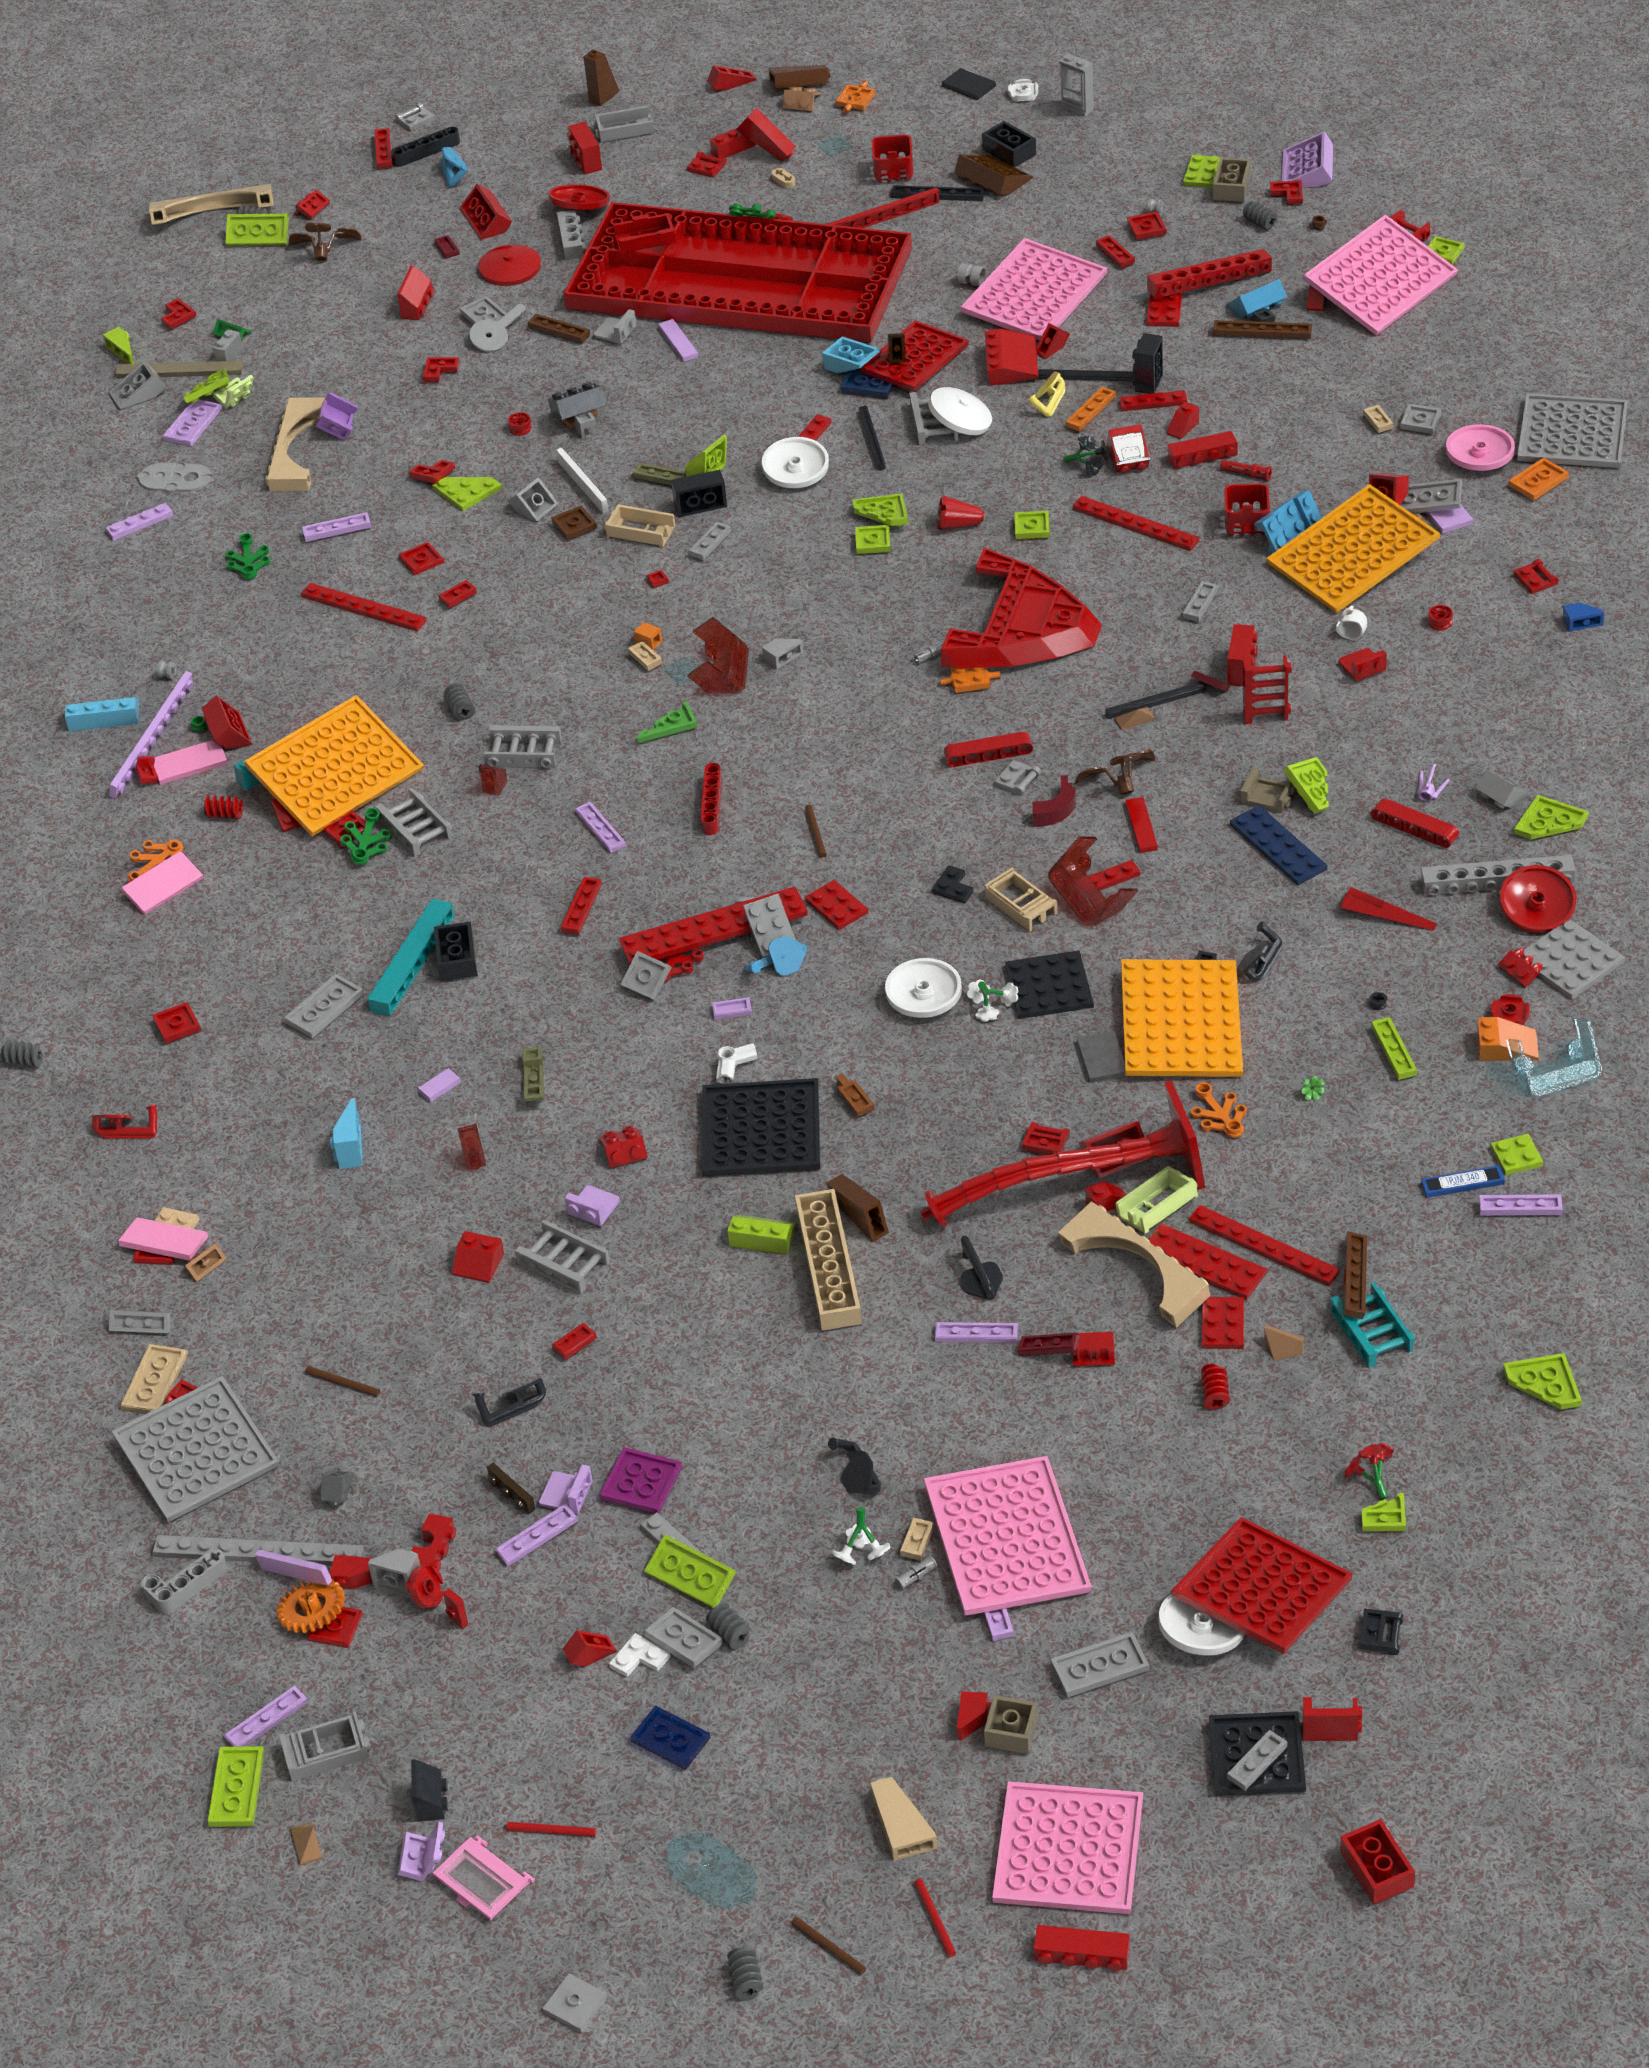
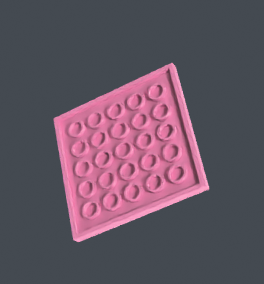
(1068, 1847)

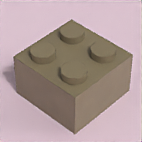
(1011, 1724)

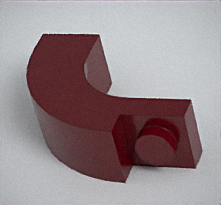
(1056, 809)

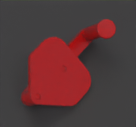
(126, 1132)

